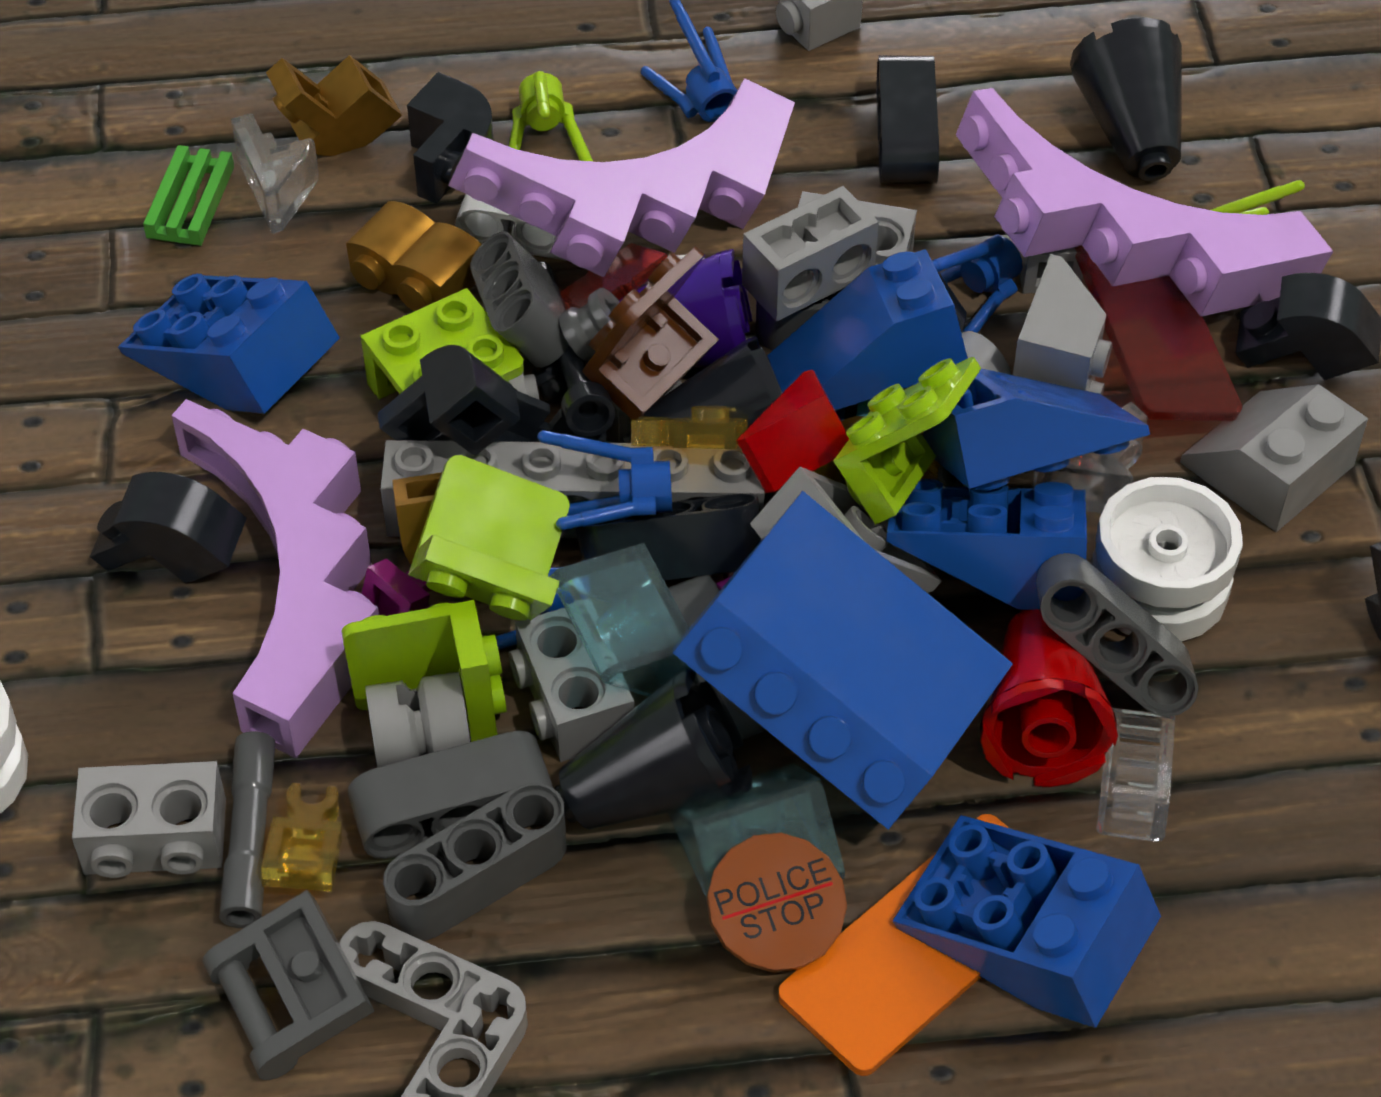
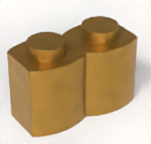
(411, 256)

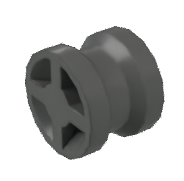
(583, 323)

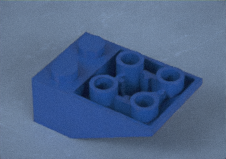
(234, 338)
(1023, 426)
(993, 535)
(1033, 916)

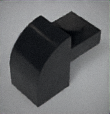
(440, 127)
(1315, 316)
(453, 401)
(172, 521)

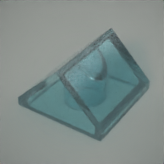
(624, 618)
(779, 801)

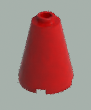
(1047, 710)

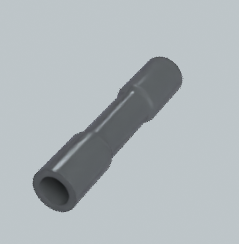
(251, 789)

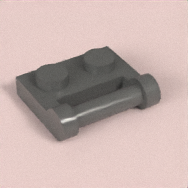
(308, 974)

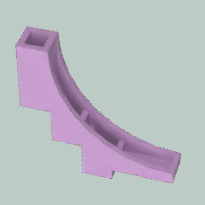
(653, 196)
(1129, 234)
(322, 557)

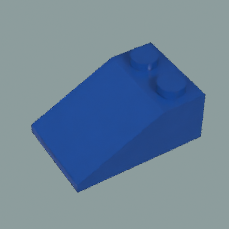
(875, 332)

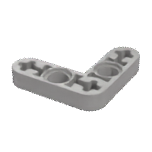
(455, 1014)

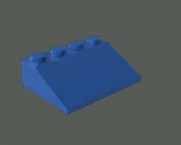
(843, 659)

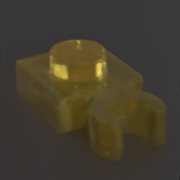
(705, 429)
(305, 844)

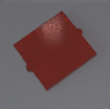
(627, 272)

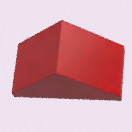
(793, 433)

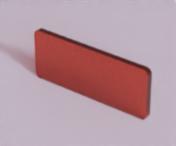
(1163, 348)

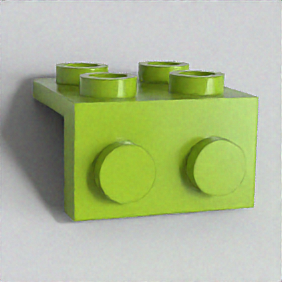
(395, 349)
(887, 448)
(491, 539)
(429, 644)

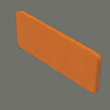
(876, 984)

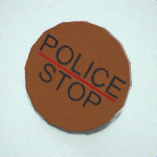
(776, 902)

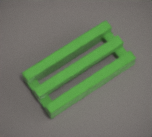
(197, 165)

